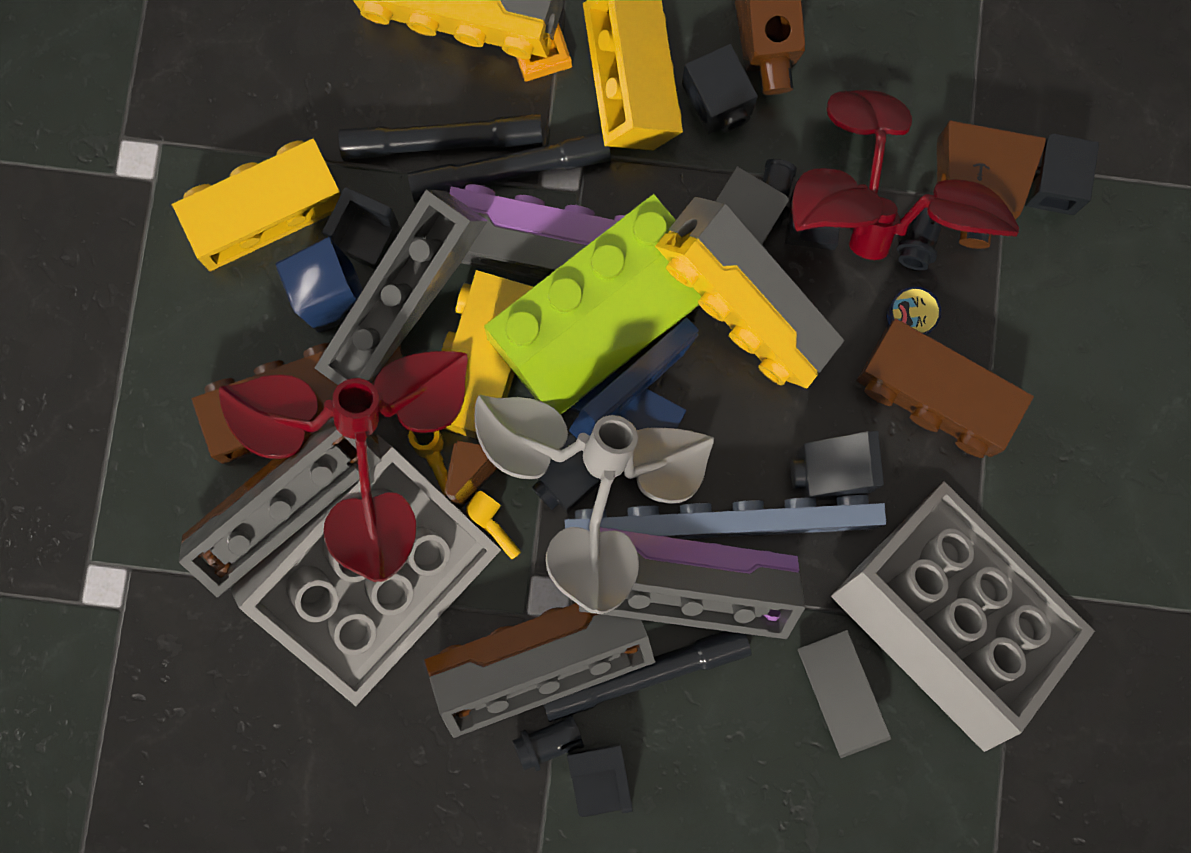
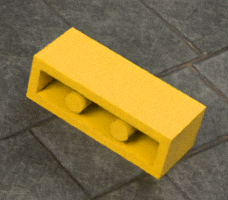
(632, 73)
(258, 204)
(486, 369)

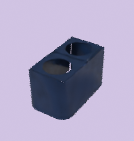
(320, 284)

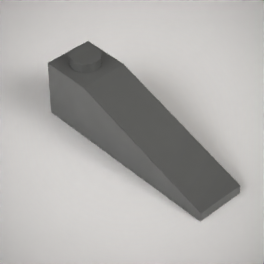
(402, 286)

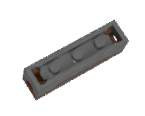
(272, 507)
(533, 665)

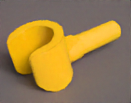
(433, 456)
(481, 511)

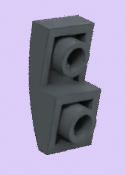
(844, 694)

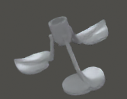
(669, 467)

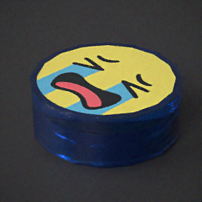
(915, 308)

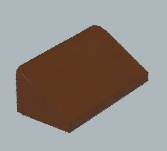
(467, 472)

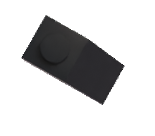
(838, 467)

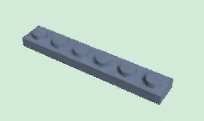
(746, 519)

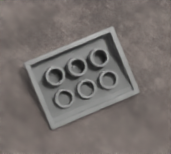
(965, 618)
(346, 623)

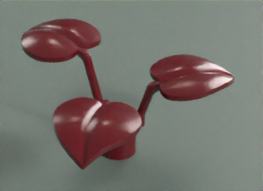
(835, 200)
(276, 410)

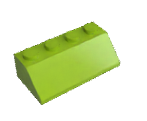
(594, 311)

